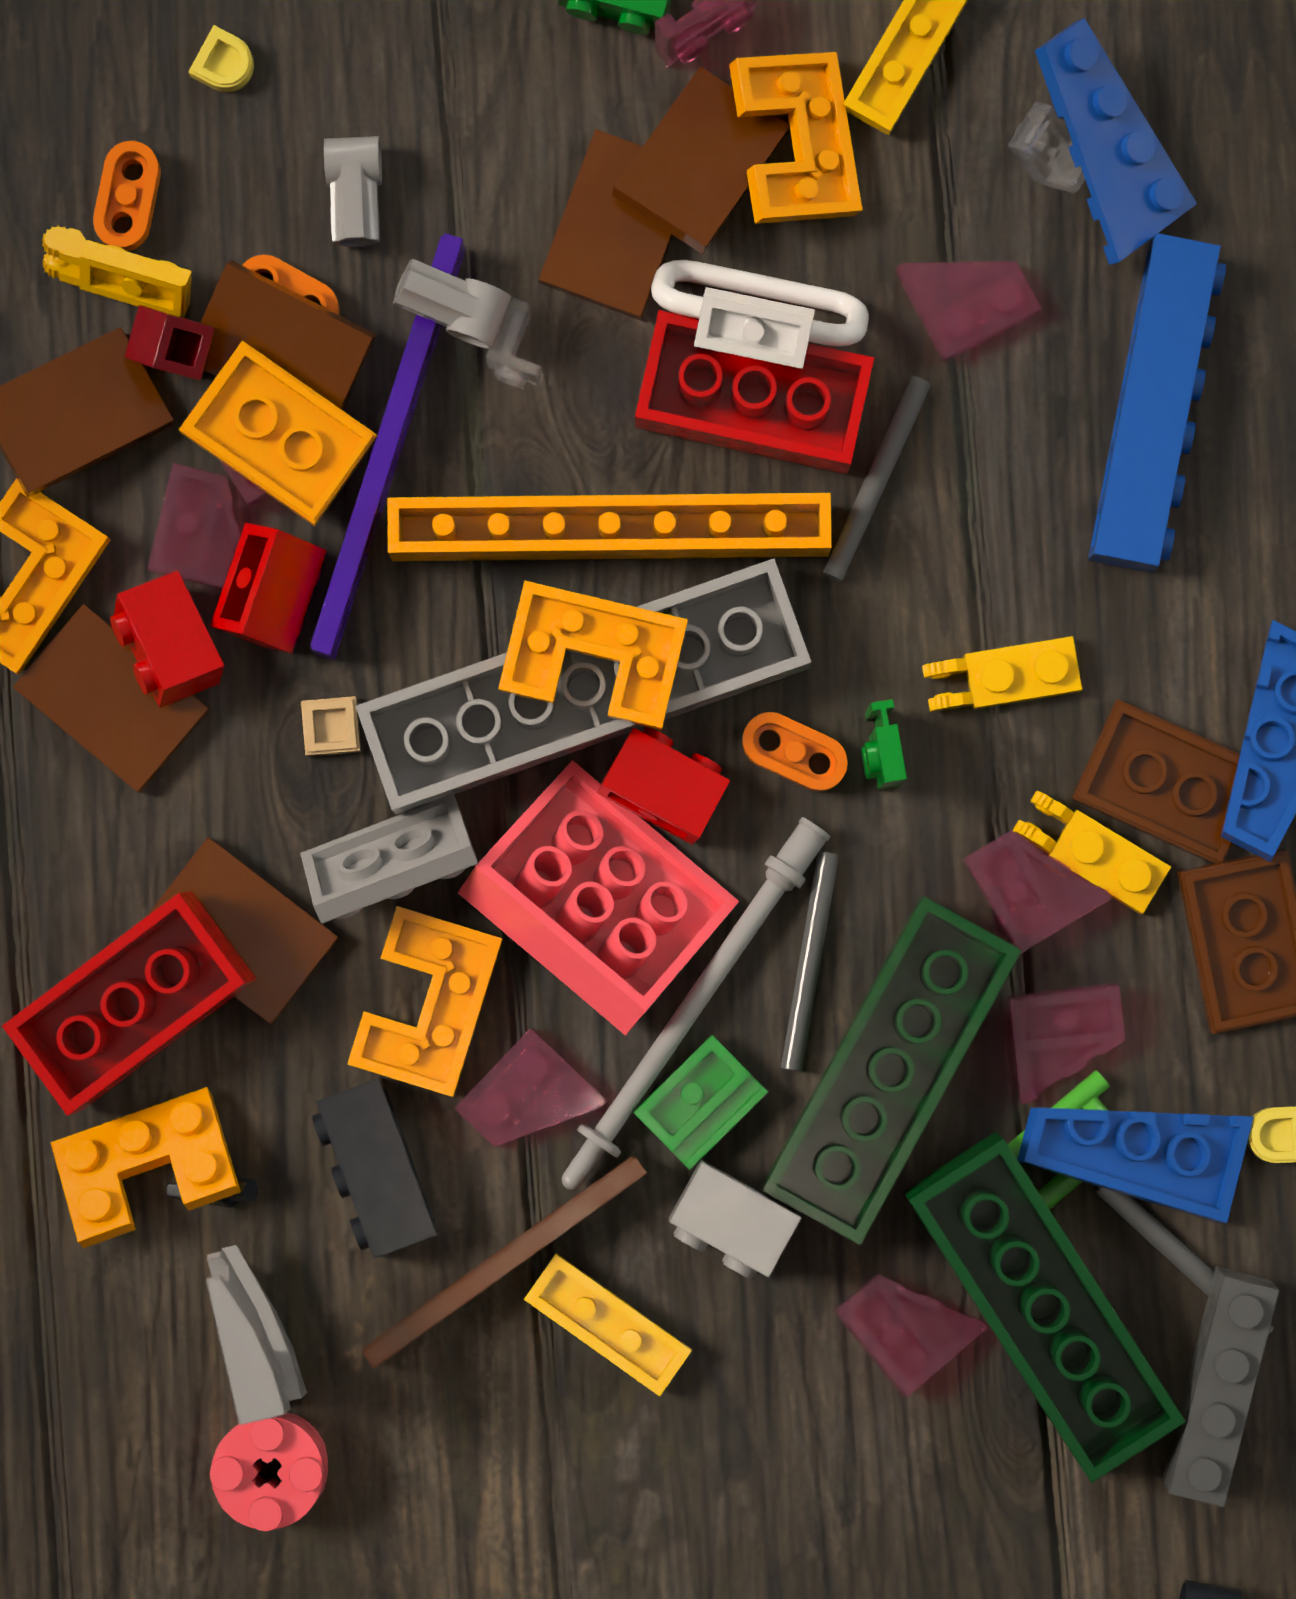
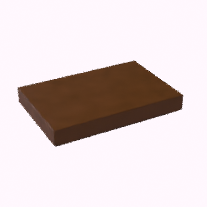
(697, 161)
(602, 245)
(288, 330)
(77, 412)
(93, 695)
(1160, 781)
(261, 923)
(1243, 939)

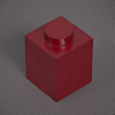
(169, 342)

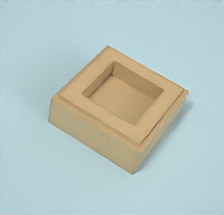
(331, 726)

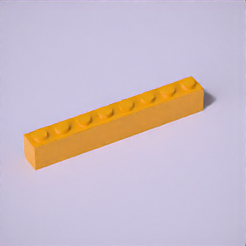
(609, 527)

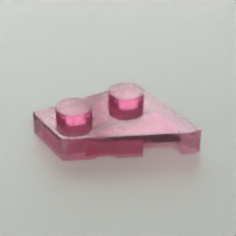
(689, 35)
(967, 301)
(196, 528)
(1030, 890)
(1060, 1032)
(527, 1093)
(906, 1331)

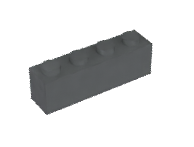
(1220, 1386)

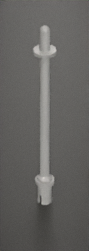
(782, 875)

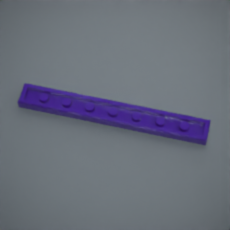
(382, 466)

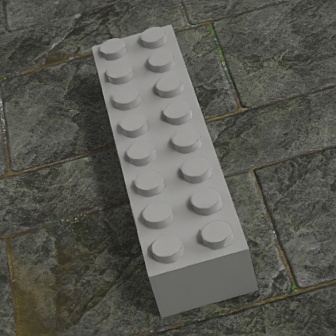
(468, 732)

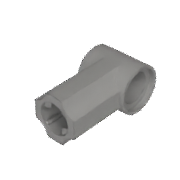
(353, 176)
(466, 307)

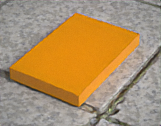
(278, 433)

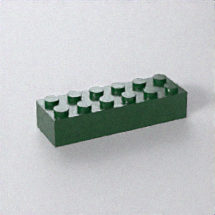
(890, 1069)
(1044, 1306)

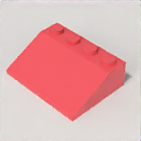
(597, 897)

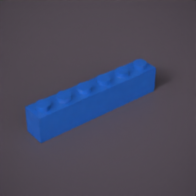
(1155, 403)

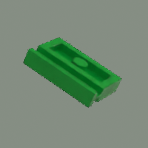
(883, 754)
(700, 1102)

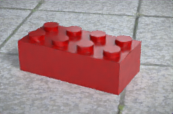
(753, 403)
(129, 1002)

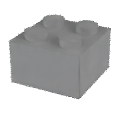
(734, 1220)

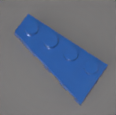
(1123, 162)
(1265, 776)
(1151, 1156)

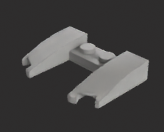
(253, 1340)

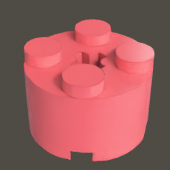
(270, 1503)

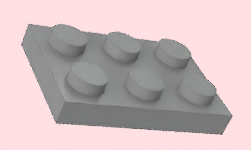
(388, 859)

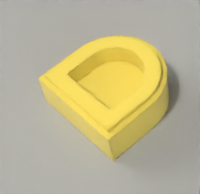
(223, 62)
(1274, 1134)

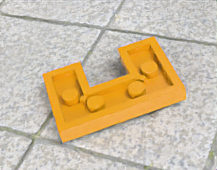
(824, 173)
(59, 561)
(562, 620)
(461, 972)
(174, 1132)

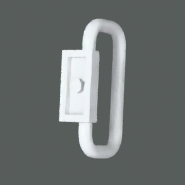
(753, 324)

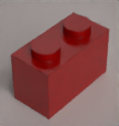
(268, 588)
(166, 639)
(664, 784)

